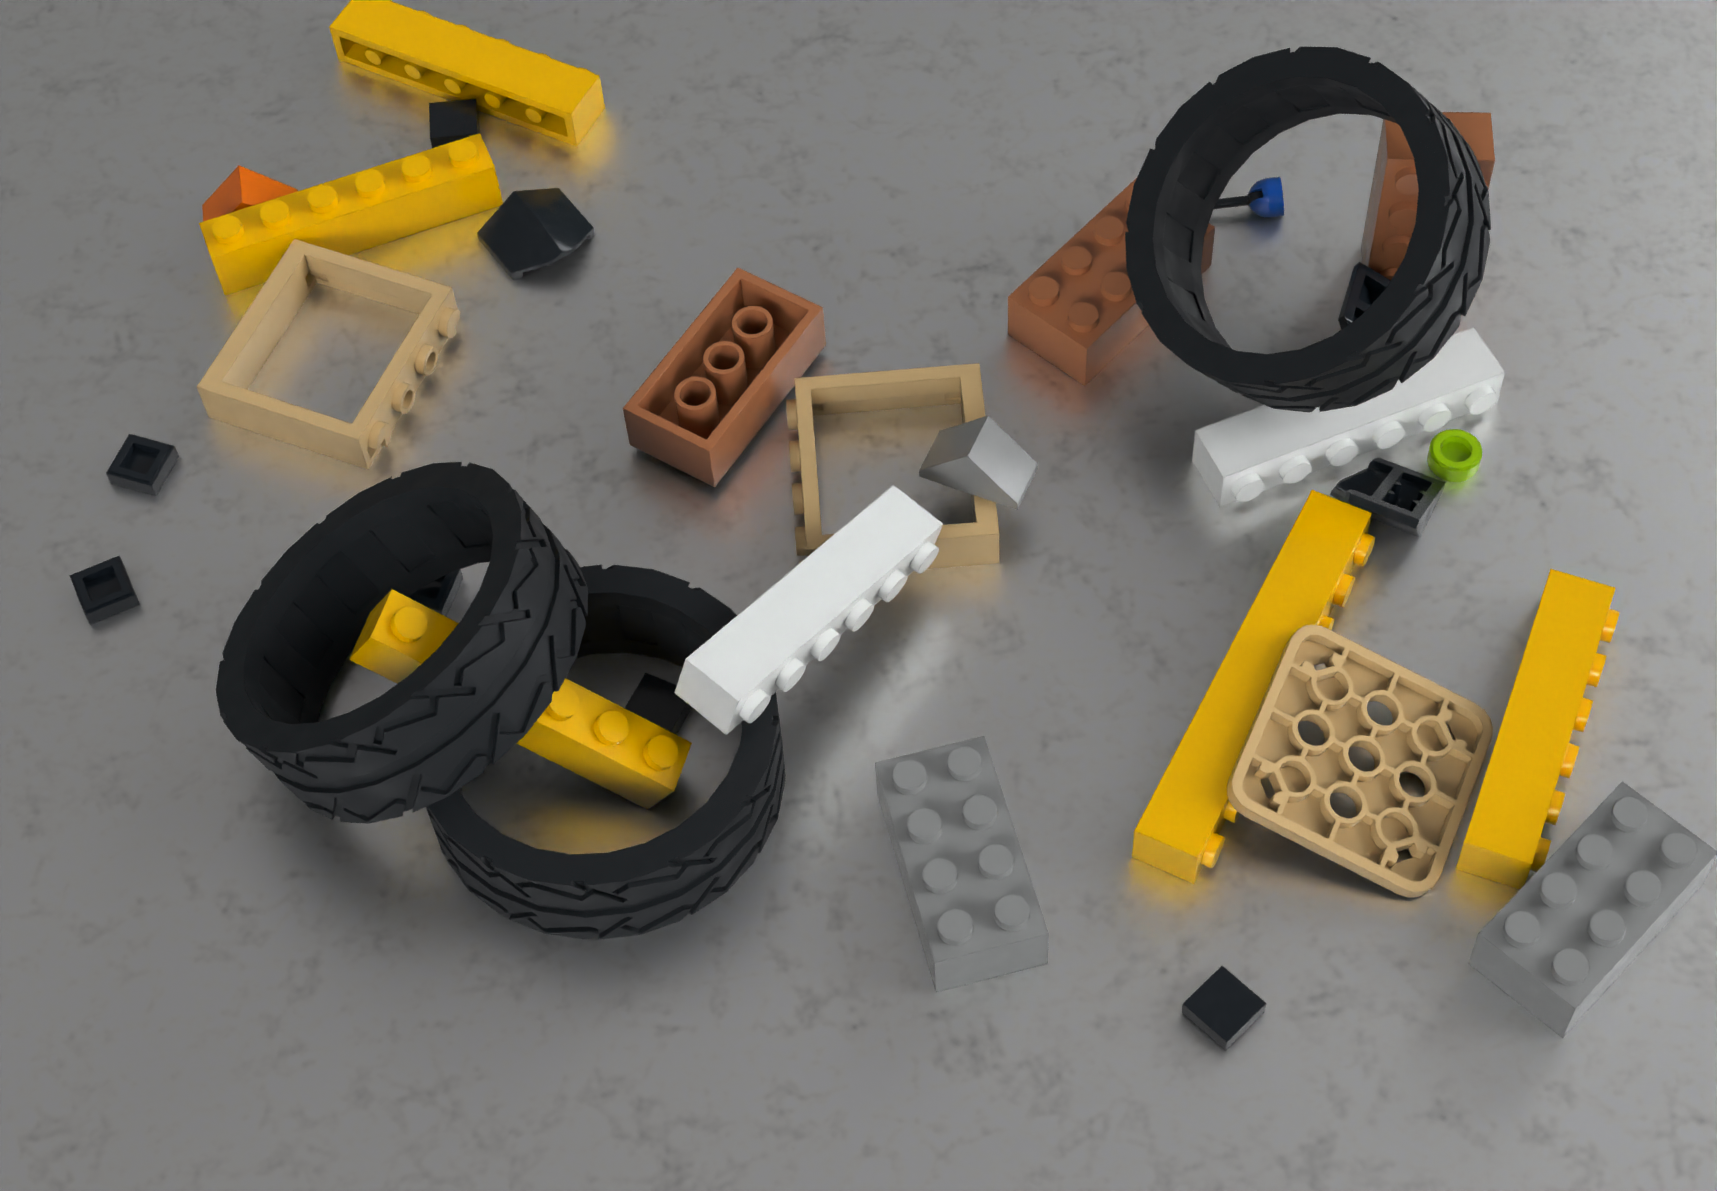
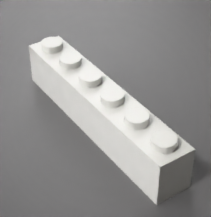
(1283, 446)
(808, 611)

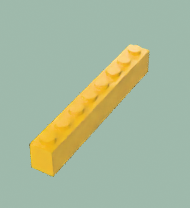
(1302, 587)

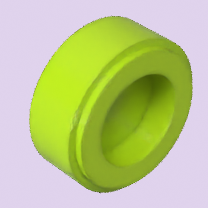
(1454, 455)

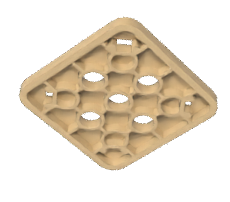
(1308, 774)

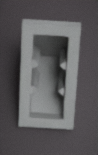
(981, 462)

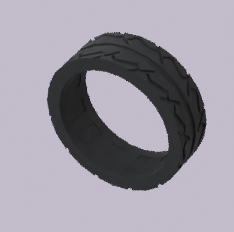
(1210, 143)
(461, 702)
(671, 874)

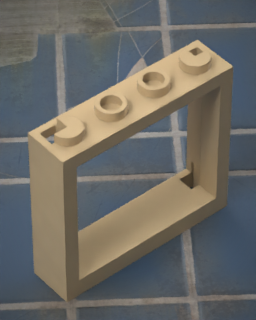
(249, 346)
(886, 390)

